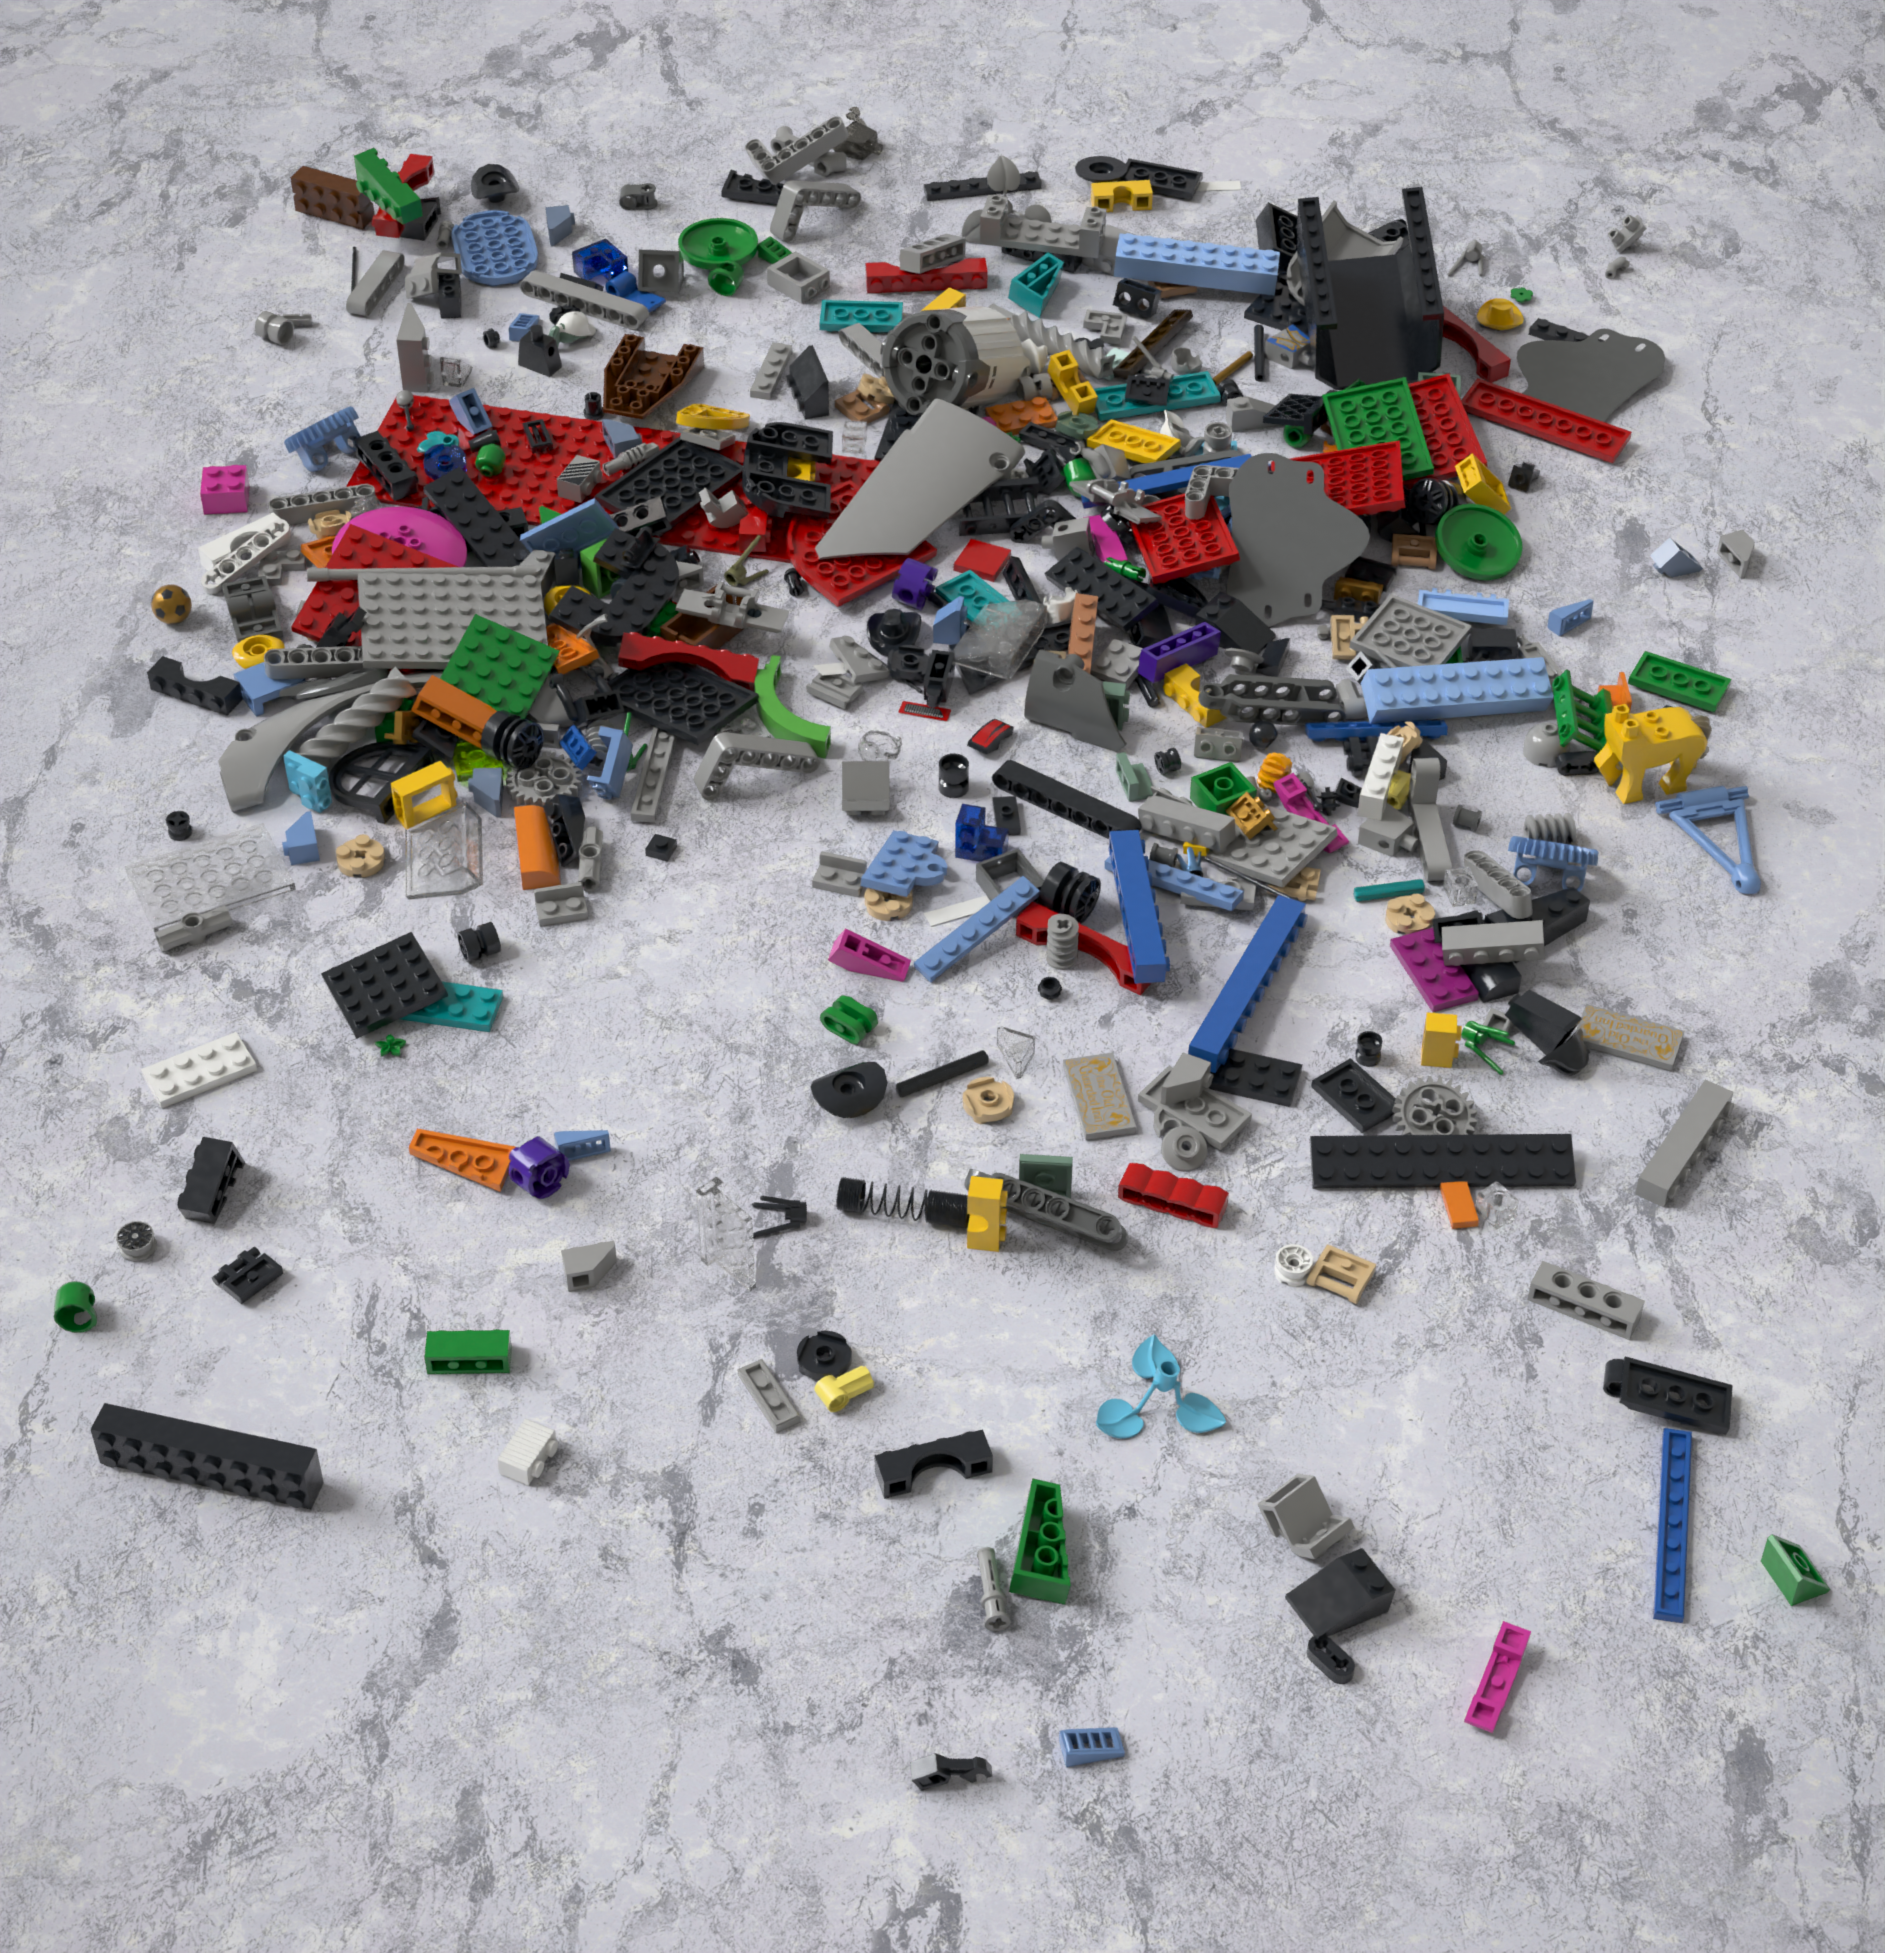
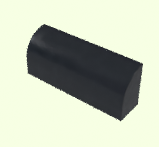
(1152, 627)
(1493, 979)

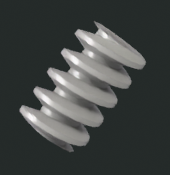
(592, 731)
(1551, 827)
(1062, 941)

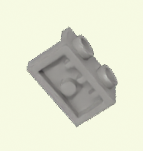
(1218, 743)
(839, 874)
(560, 904)

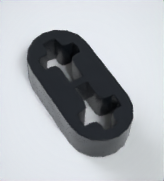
(1577, 763)
(1328, 1660)

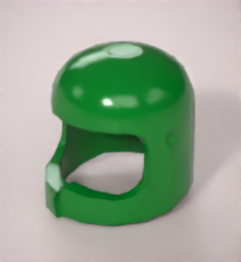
(727, 279)
(1078, 470)
(73, 1299)

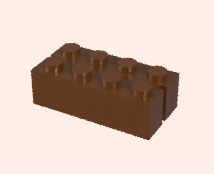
(331, 197)
(699, 630)

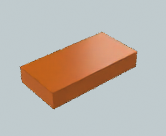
(1459, 1205)

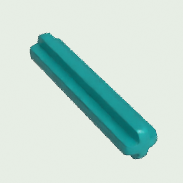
(1389, 890)

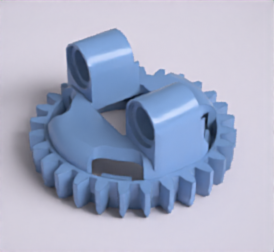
(310, 440)
(1552, 855)

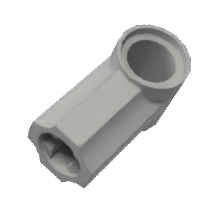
(1350, 700)

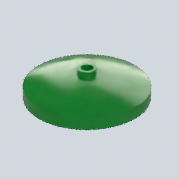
(716, 240)
(1478, 542)

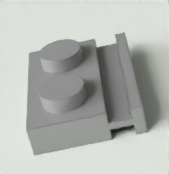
(834, 689)

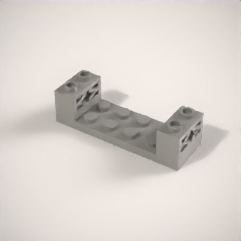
(1034, 235)

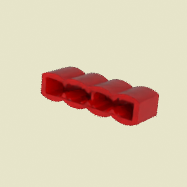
(1173, 1195)

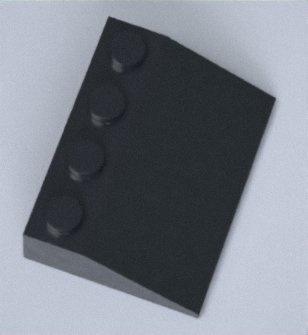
(1278, 233)

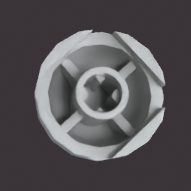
(1543, 745)

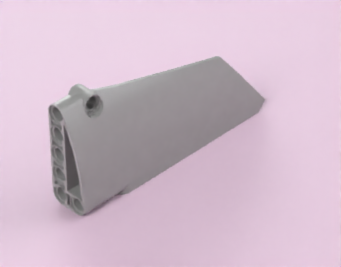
(922, 483)

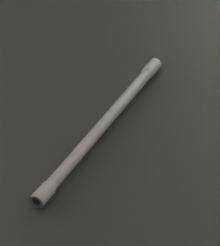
(326, 574)

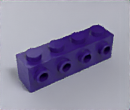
(1183, 648)

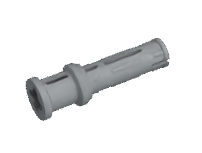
(993, 1599)

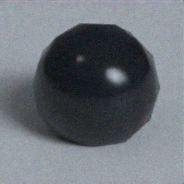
(1262, 734)

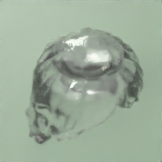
(879, 746)

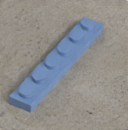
(1199, 887)
(976, 929)

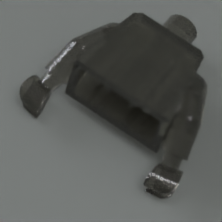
(861, 139)

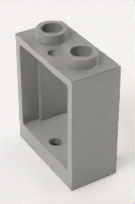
(780, 278)

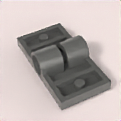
(252, 608)

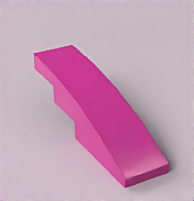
(1105, 540)

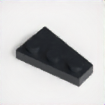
(437, 738)

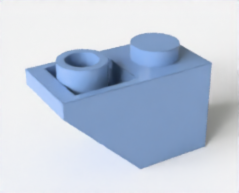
(949, 622)

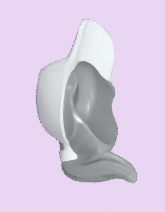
(1174, 428)

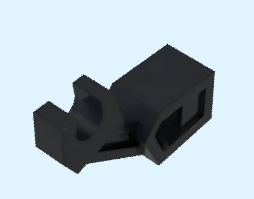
(937, 1770)

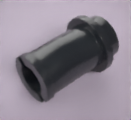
(793, 578)

